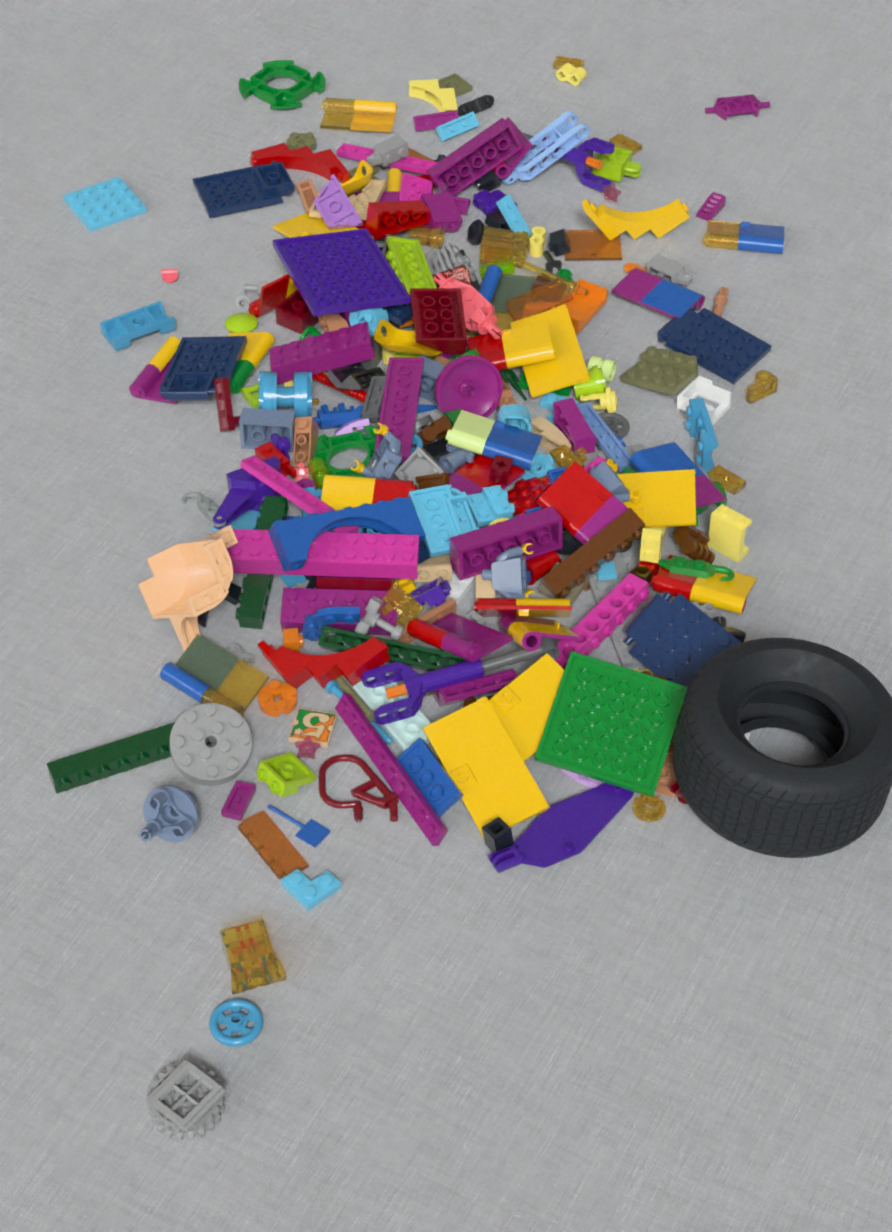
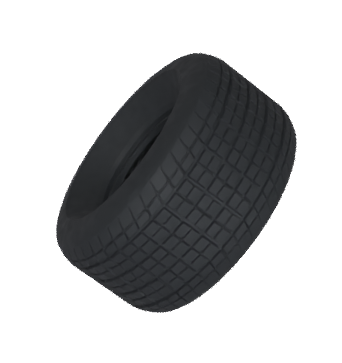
(772, 803)

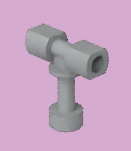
(373, 618)

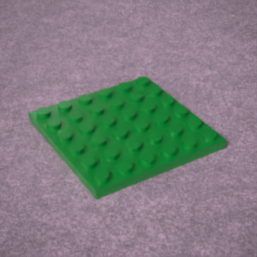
(611, 724)

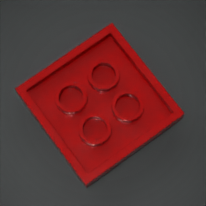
(527, 492)

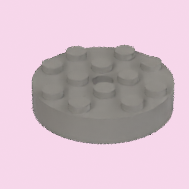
(210, 764)

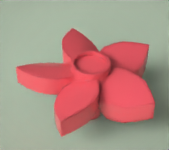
(301, 472)

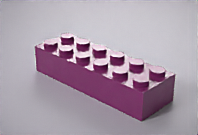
(475, 158)
(323, 352)
(479, 548)
(303, 601)

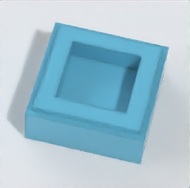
(607, 571)

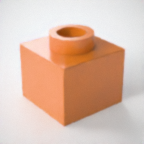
(292, 639)

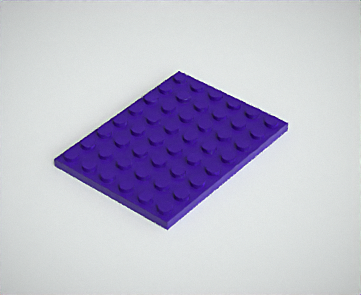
(340, 272)

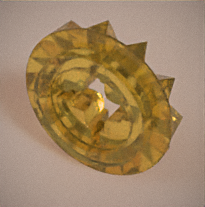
(645, 813)

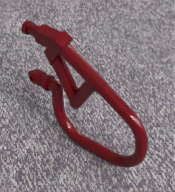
(389, 800)

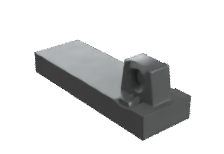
(374, 399)

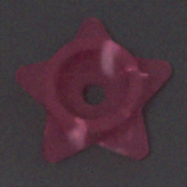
(607, 192)
(307, 753)

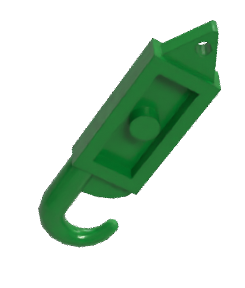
(695, 568)

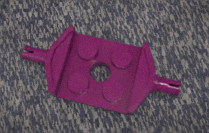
(737, 105)

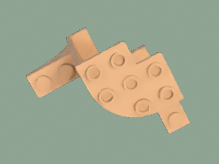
(189, 581)

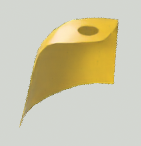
(359, 181)
(401, 341)

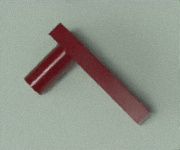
(224, 406)

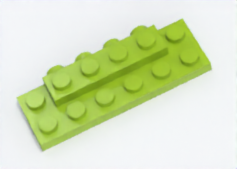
(409, 263)

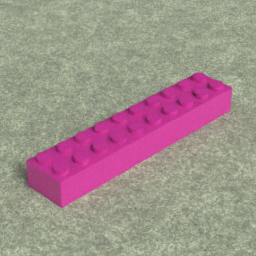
(332, 555)

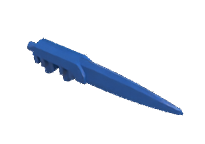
(335, 419)

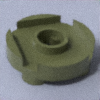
(300, 140)

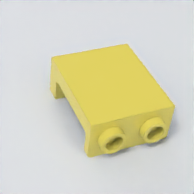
(728, 532)

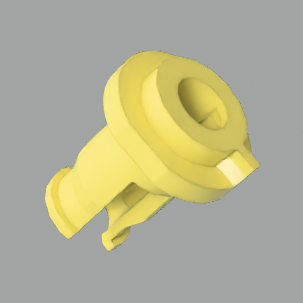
(608, 400)

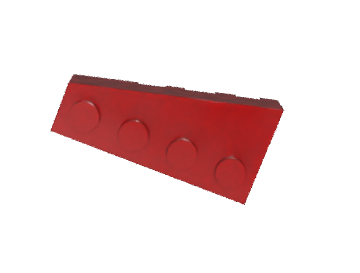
(395, 217)

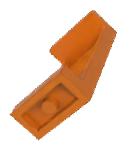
(584, 307)

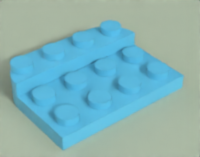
(443, 515)

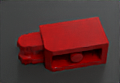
(269, 450)

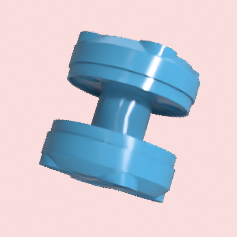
(294, 396)

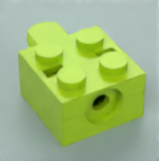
(617, 165)

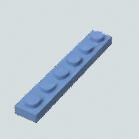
(605, 438)

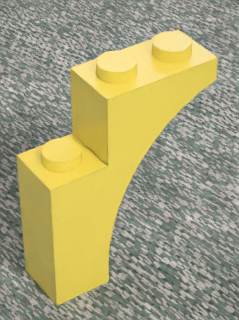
(428, 90)
(652, 544)

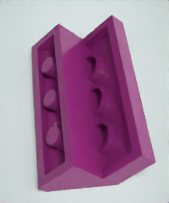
(474, 688)

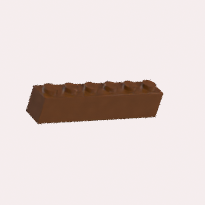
(594, 554)

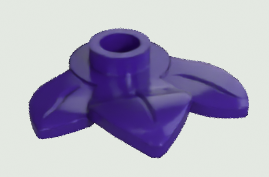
(281, 443)

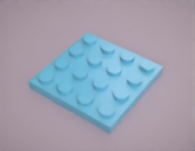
(104, 204)

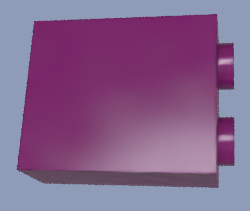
(443, 211)

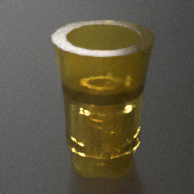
(429, 236)

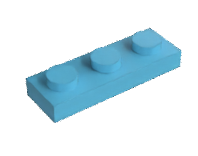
(457, 126)
(512, 214)

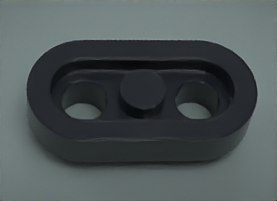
(475, 232)

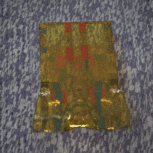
(503, 244)
(250, 957)

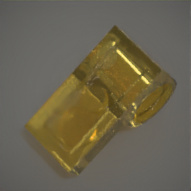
(764, 385)

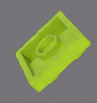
(284, 774)

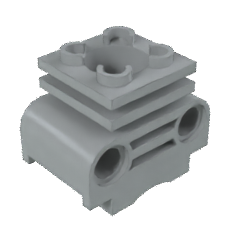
(448, 260)

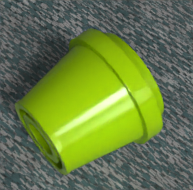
(595, 385)

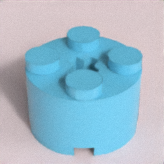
(371, 316)
(515, 416)

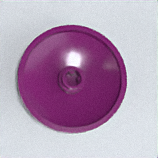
(469, 385)

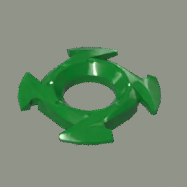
(286, 97)
(329, 447)

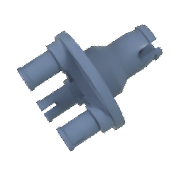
(170, 814)

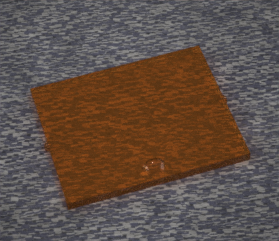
(592, 246)

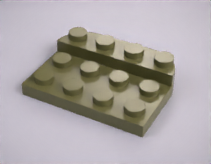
(662, 371)

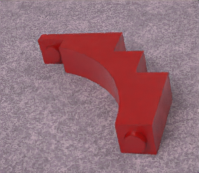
(321, 163)
(300, 667)

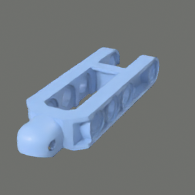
(557, 132)

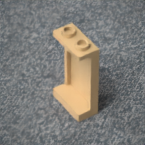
(435, 568)

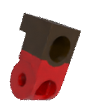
(646, 570)

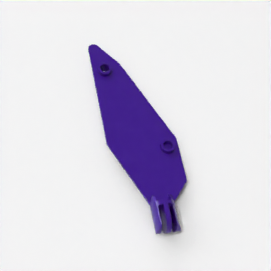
(563, 829)

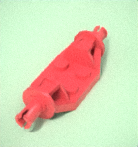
(478, 311)

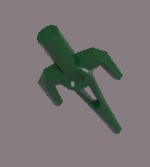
(509, 375)

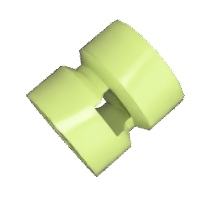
(608, 367)

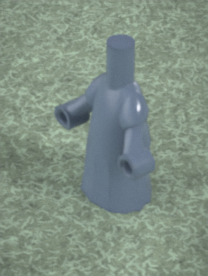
(456, 458)

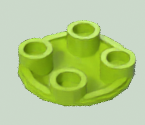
(241, 322)

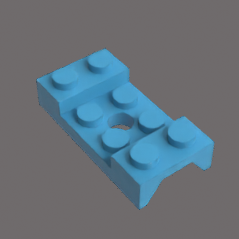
(122, 328)
(701, 428)

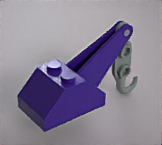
(244, 494)

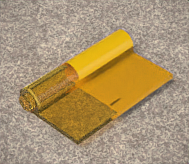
(358, 114)

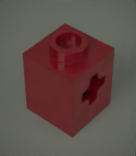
(499, 474)

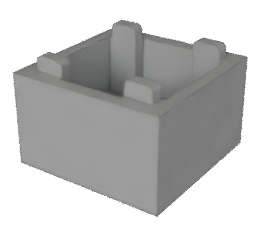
(419, 464)

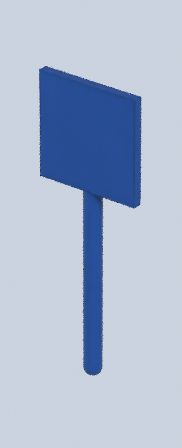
(311, 833)

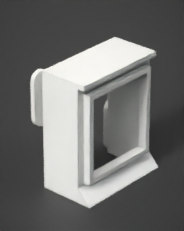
(703, 388)

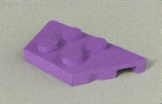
(336, 206)

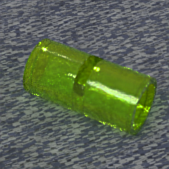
(506, 265)
(317, 471)

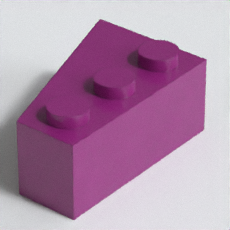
(573, 425)

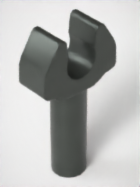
(551, 262)

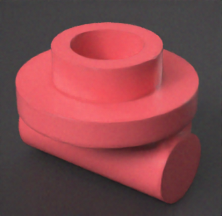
(169, 275)

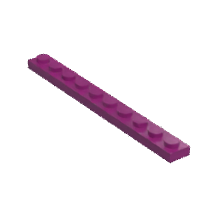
(391, 770)

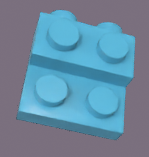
(490, 505)

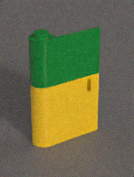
(254, 352)

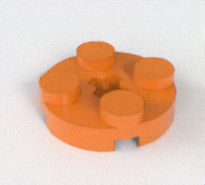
(277, 690)

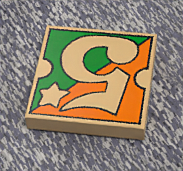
(314, 723)

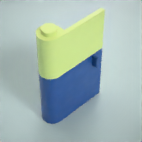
(494, 438)

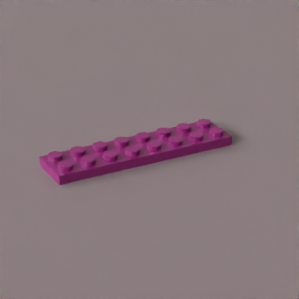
(401, 400)

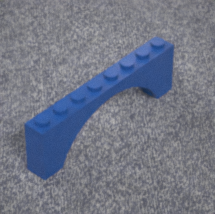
(294, 536)

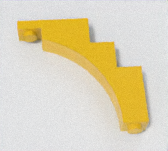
(614, 222)

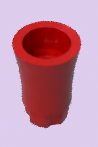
(541, 565)

